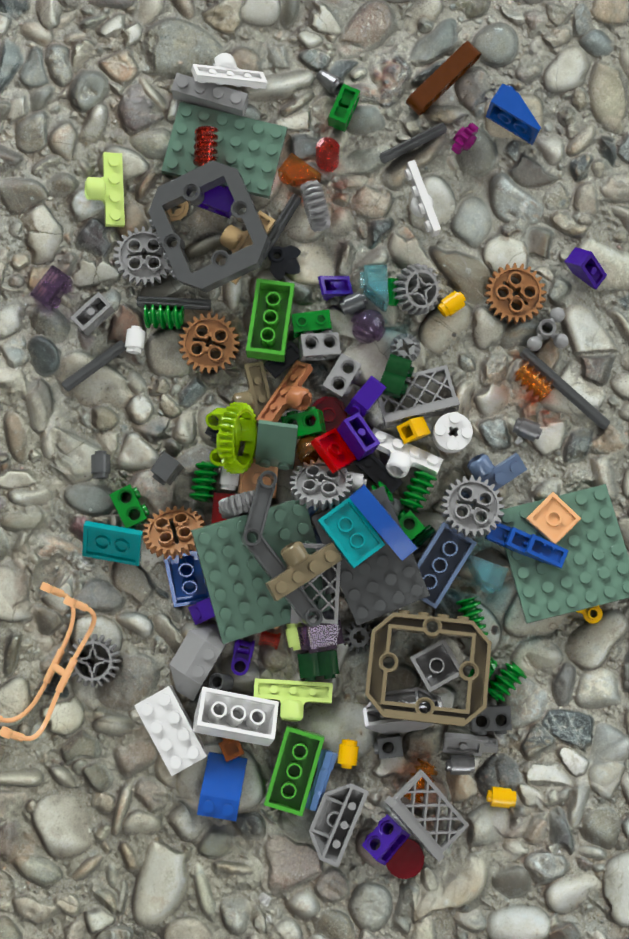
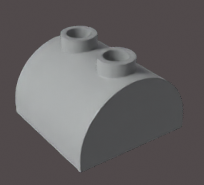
(436, 665)

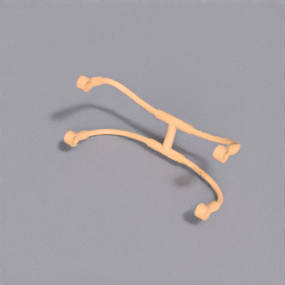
(54, 667)

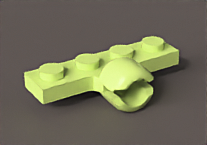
(109, 189)
(293, 695)

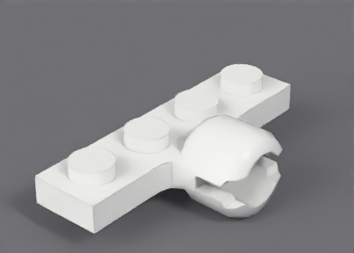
(226, 72)
(422, 202)
(404, 456)

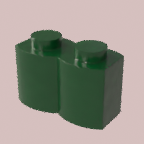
(396, 375)
(318, 664)

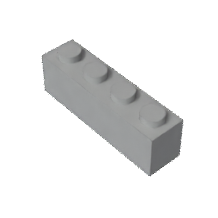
(209, 95)

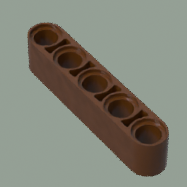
(443, 78)

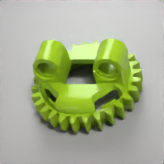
(231, 433)

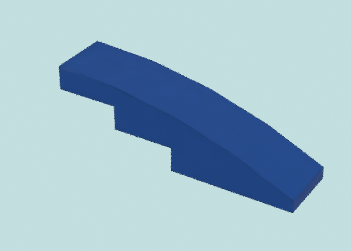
(383, 522)
(528, 545)

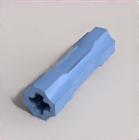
(324, 767)

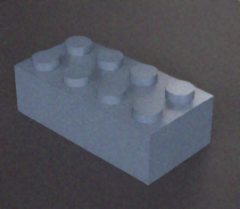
(443, 561)

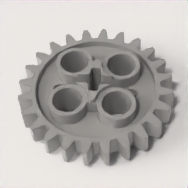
(144, 272)
(318, 486)
(469, 523)

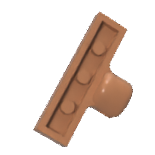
(289, 394)

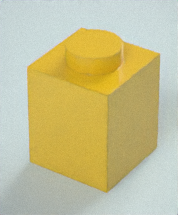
(413, 430)

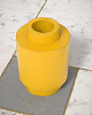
(451, 303)
(348, 753)
(501, 797)

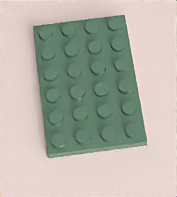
(242, 142)

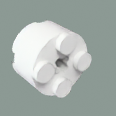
(456, 422)

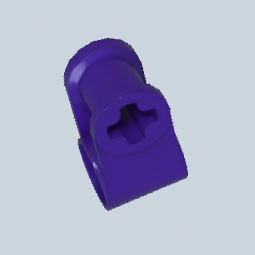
(242, 654)

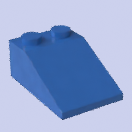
(512, 113)
(186, 579)
(222, 787)

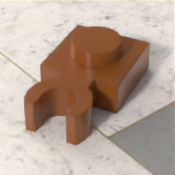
(231, 749)

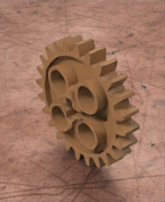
(527, 281)
(204, 360)
(159, 535)

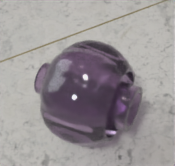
(368, 326)

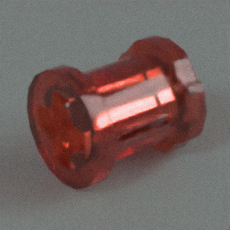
(270, 639)

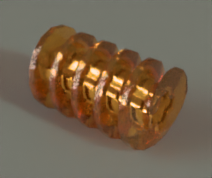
(533, 381)
(428, 770)

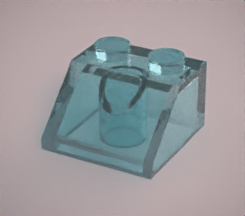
(375, 285)
(486, 574)

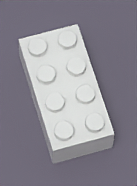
(171, 730)

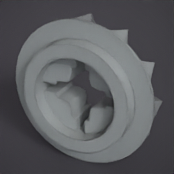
(408, 339)

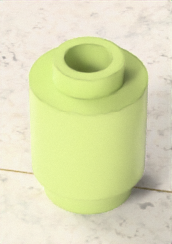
(292, 635)

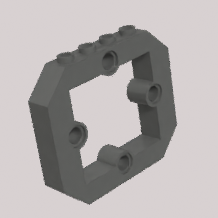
(177, 192)

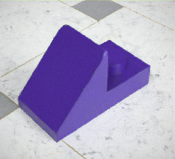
(334, 286)

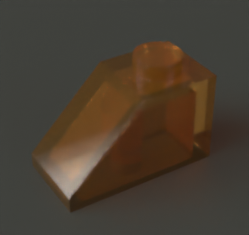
(297, 172)

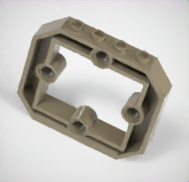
(476, 685)

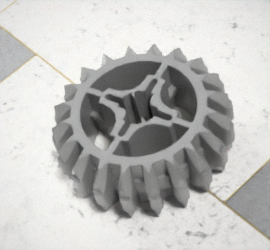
(315, 205)
(409, 282)
(236, 504)
(94, 669)

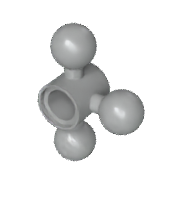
(560, 340)

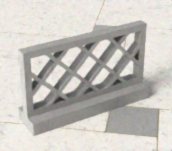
(426, 410)
(294, 618)
(419, 829)

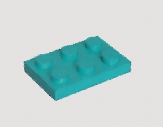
(351, 532)
(112, 543)

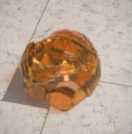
(306, 451)

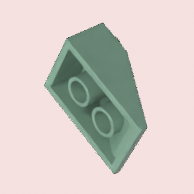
(276, 444)

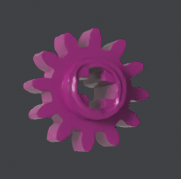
(465, 138)

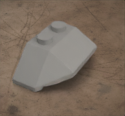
(196, 659)
(376, 722)
(336, 821)

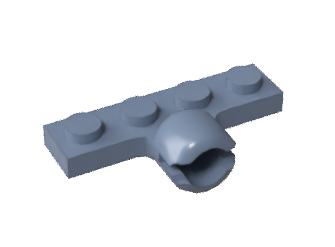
(498, 474)

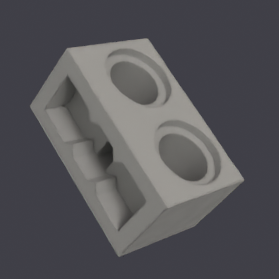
(320, 351)
(337, 374)

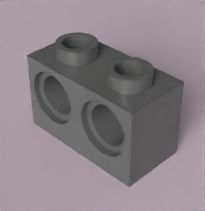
(490, 715)

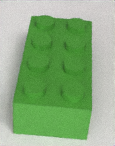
(270, 320)
(294, 770)

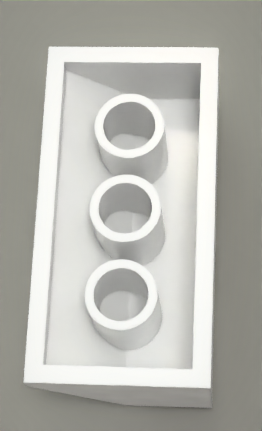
(236, 716)

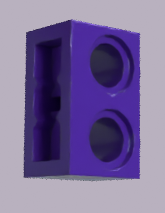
(388, 842)

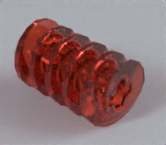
(205, 145)
(327, 154)

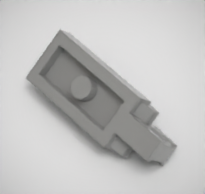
(468, 744)

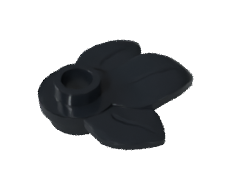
(286, 263)

